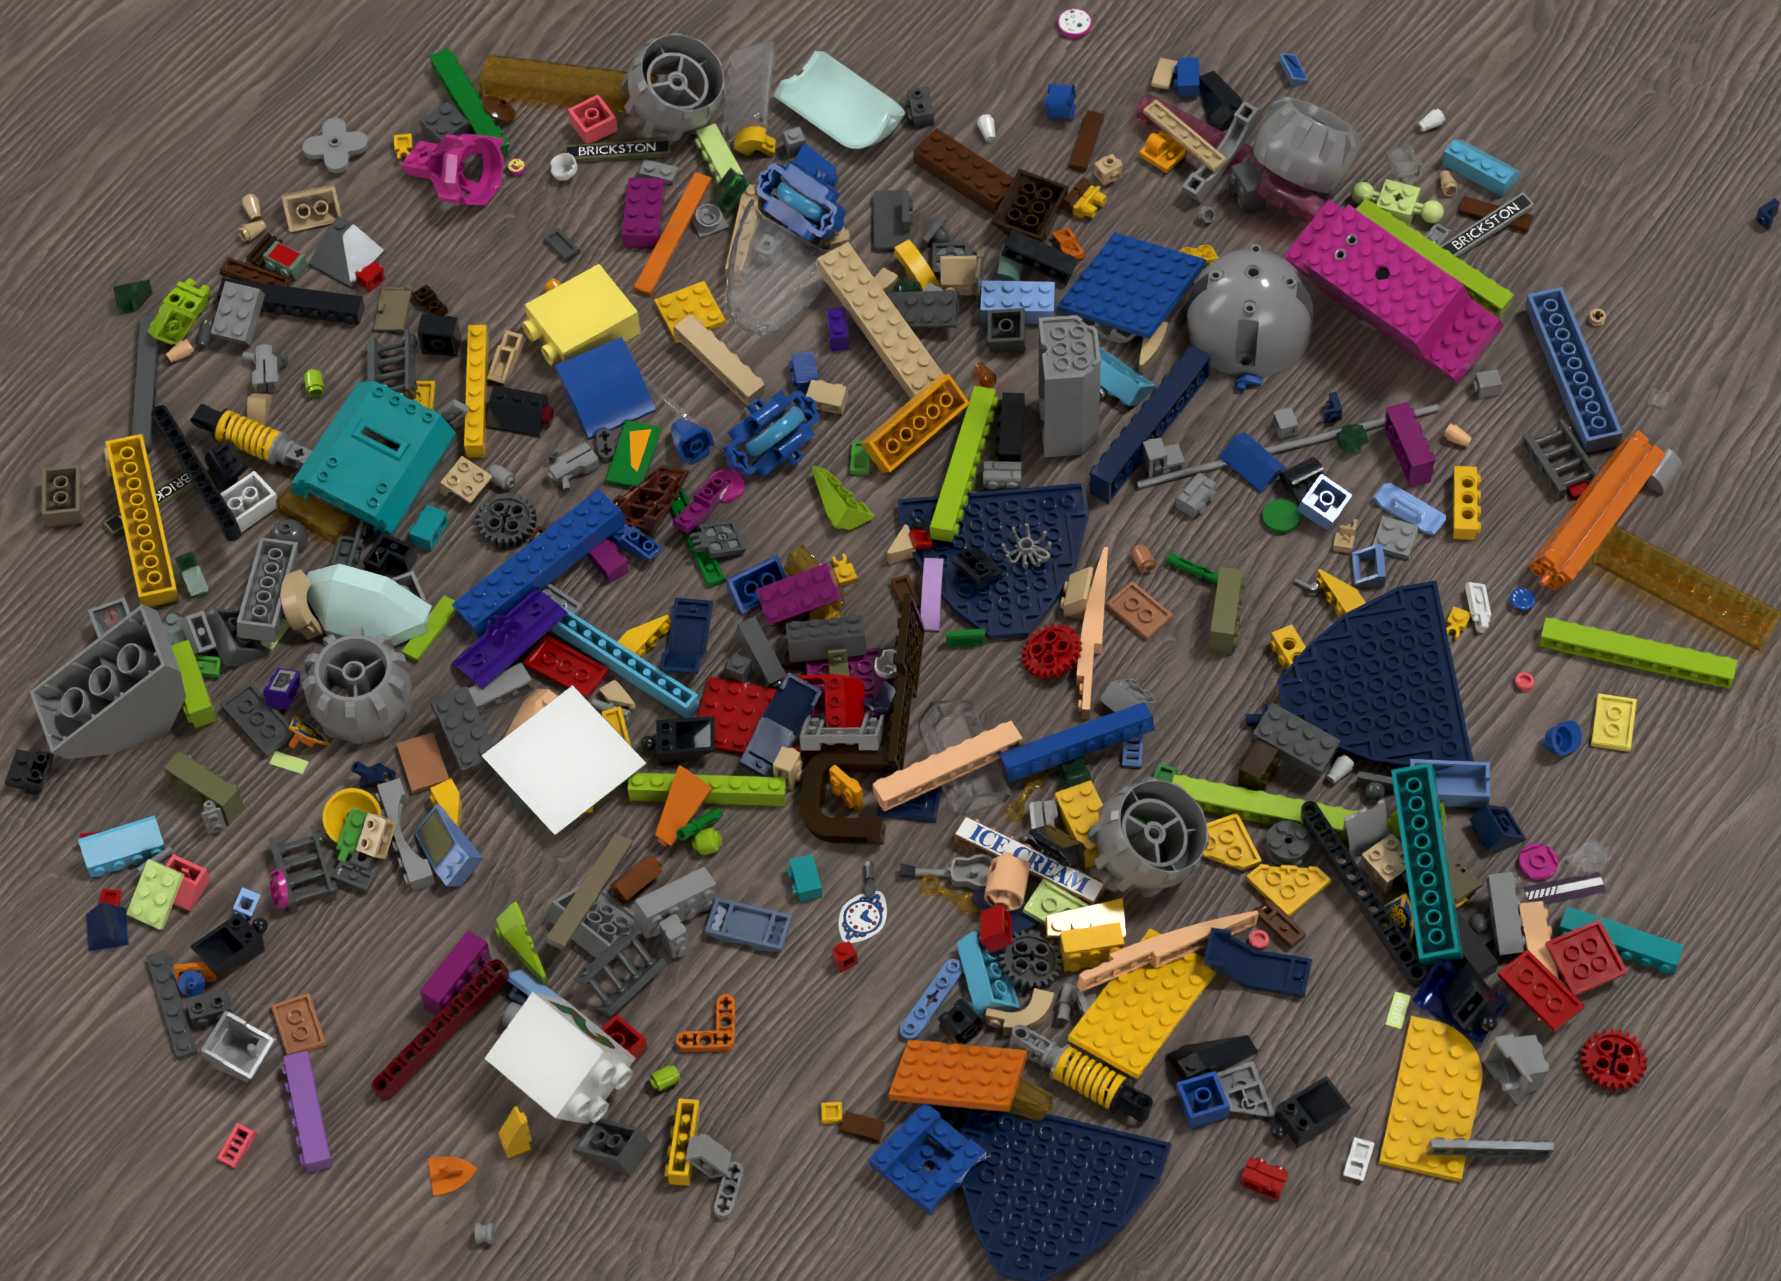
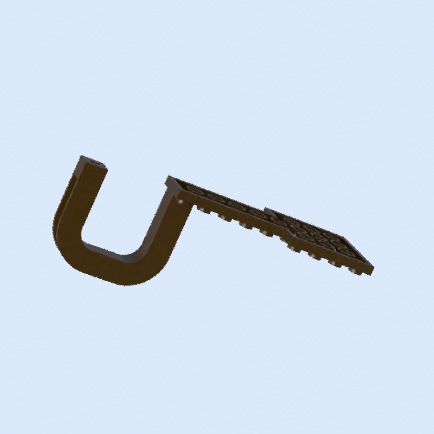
(851, 759)

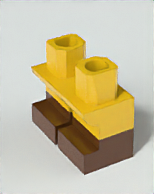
(1082, 198)

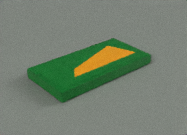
(633, 454)

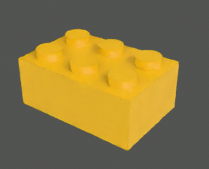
(1089, 945)

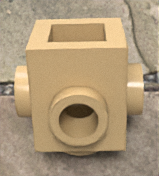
(1108, 169)
(838, 239)

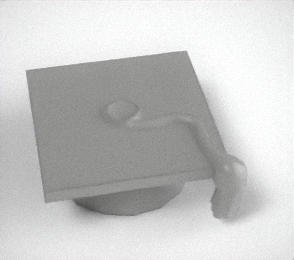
(709, 220)

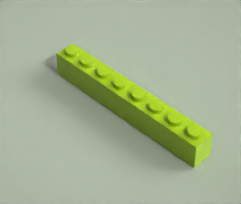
(727, 789)

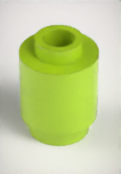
(314, 383)
(664, 1078)

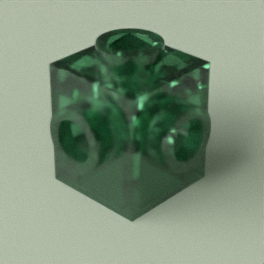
(1352, 438)

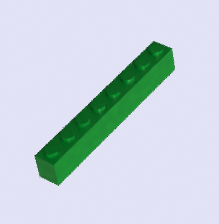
(464, 96)

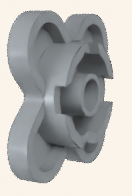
(335, 145)

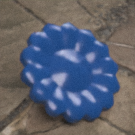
(1523, 599)
(191, 983)

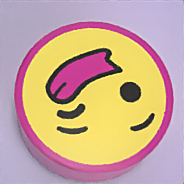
(516, 167)

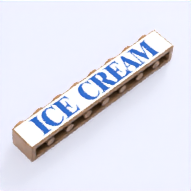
(987, 840)

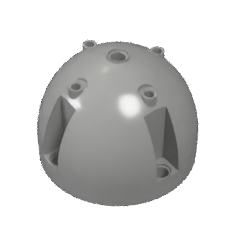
(1250, 313)

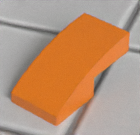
(1067, 243)

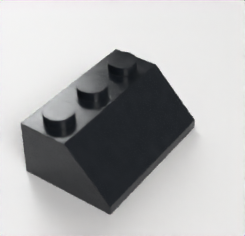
(516, 411)

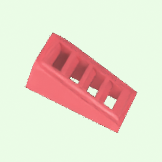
(251, 1135)

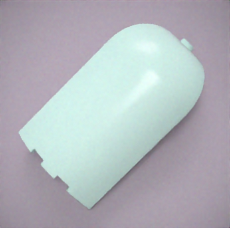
(840, 102)

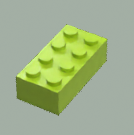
(197, 701)

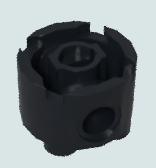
(961, 1022)

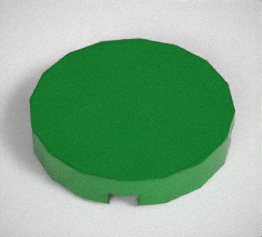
(1281, 516)

